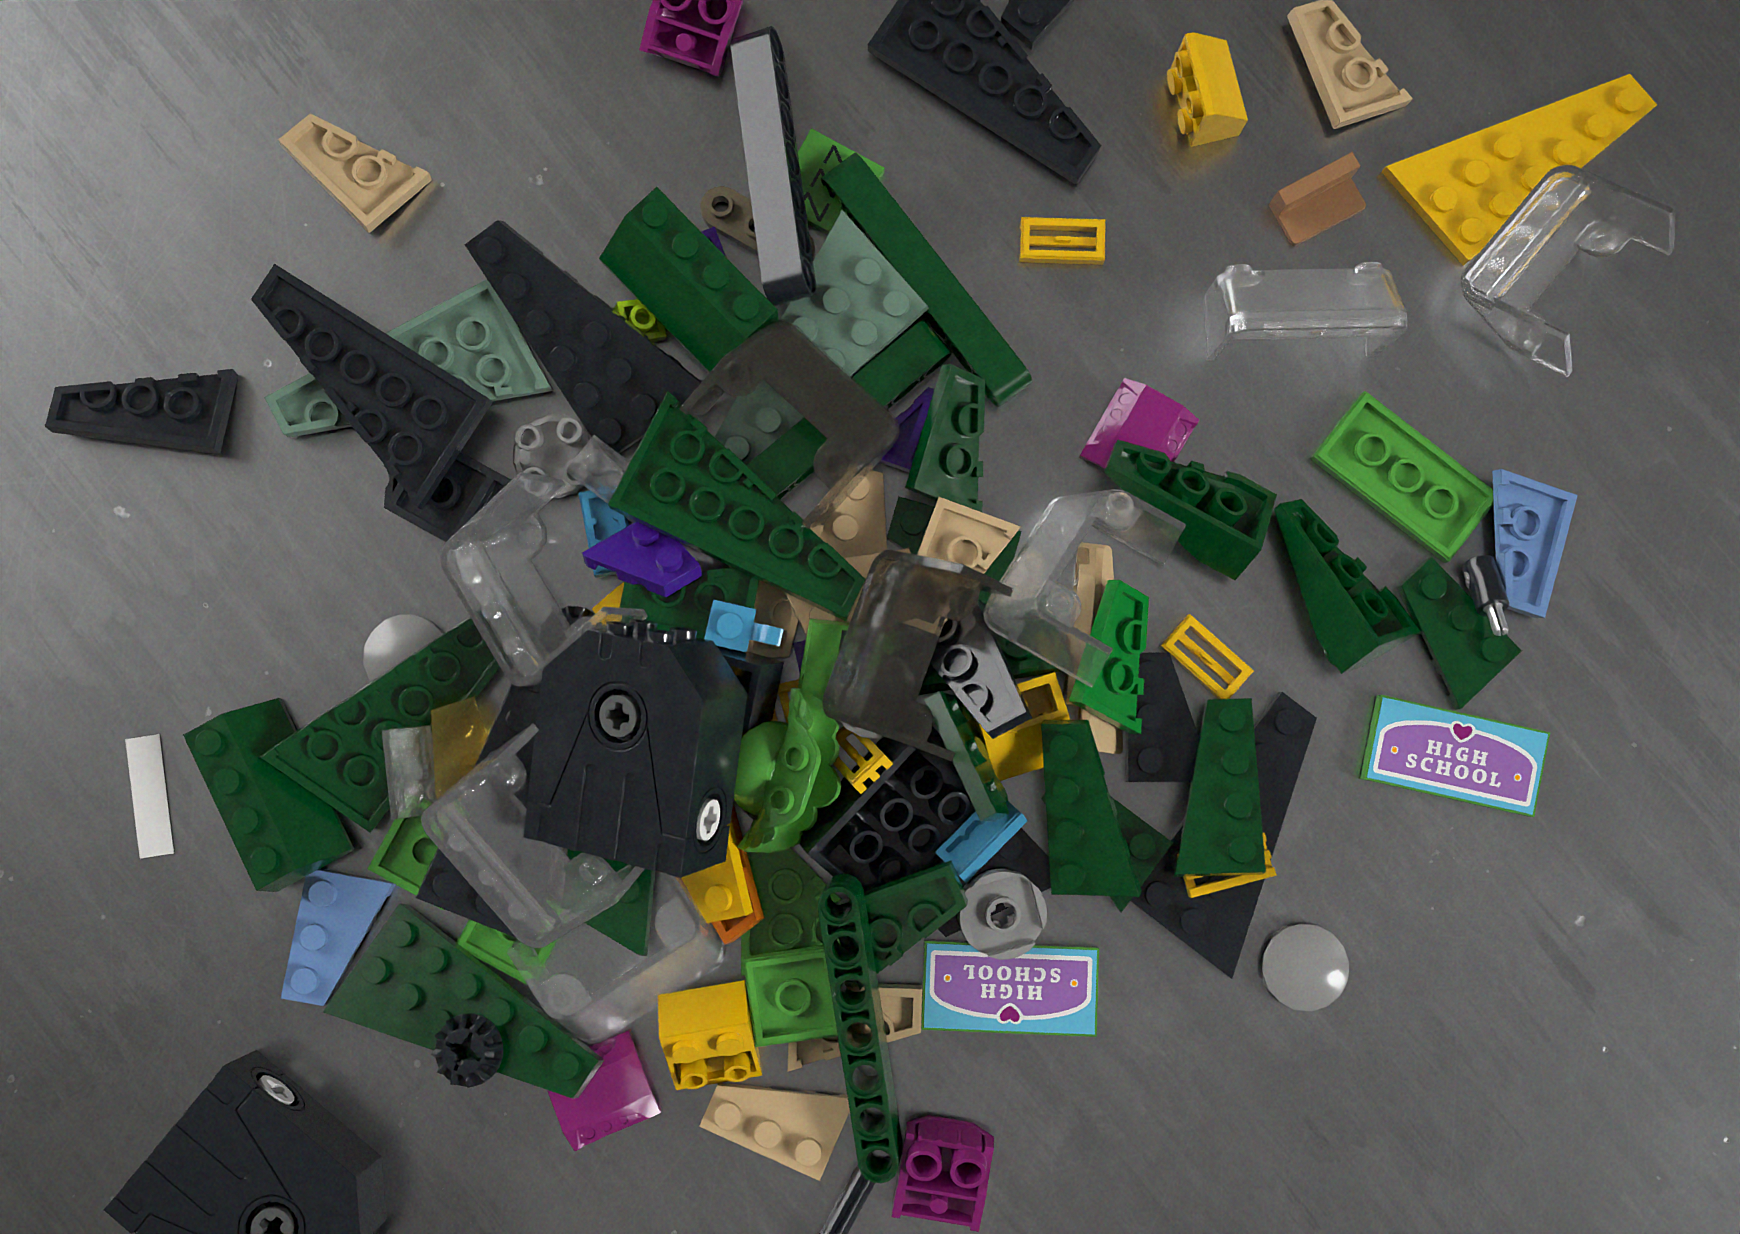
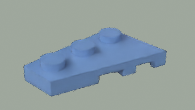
(1529, 538)
(328, 930)

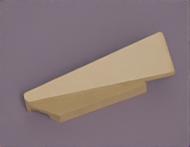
(1091, 574)

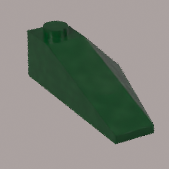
(1222, 514)
(1344, 606)

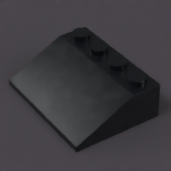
(895, 821)

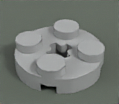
(1023, 924)

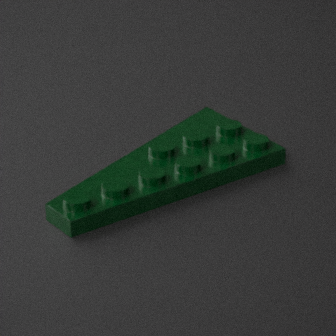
(717, 505)
(343, 749)
(421, 978)

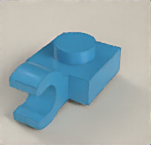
(734, 626)

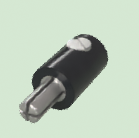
(1487, 591)

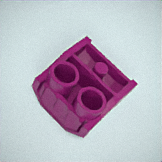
(691, 31)
(1141, 418)
(612, 1099)
(944, 1171)

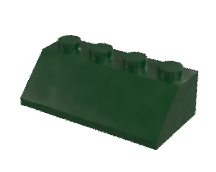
(685, 280)
(270, 817)

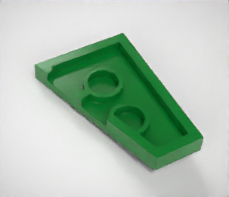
(1122, 626)

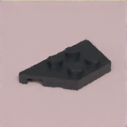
(454, 502)

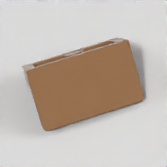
(1318, 200)

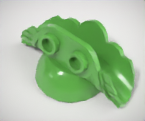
(787, 774)

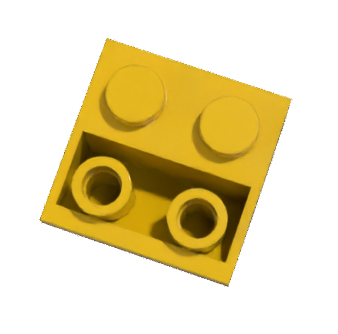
(1206, 90)
(1021, 747)
(708, 1035)

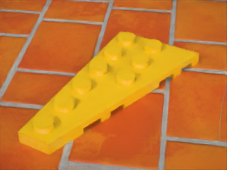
(1482, 178)

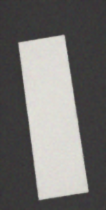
(149, 796)

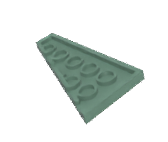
(852, 317)
(464, 336)

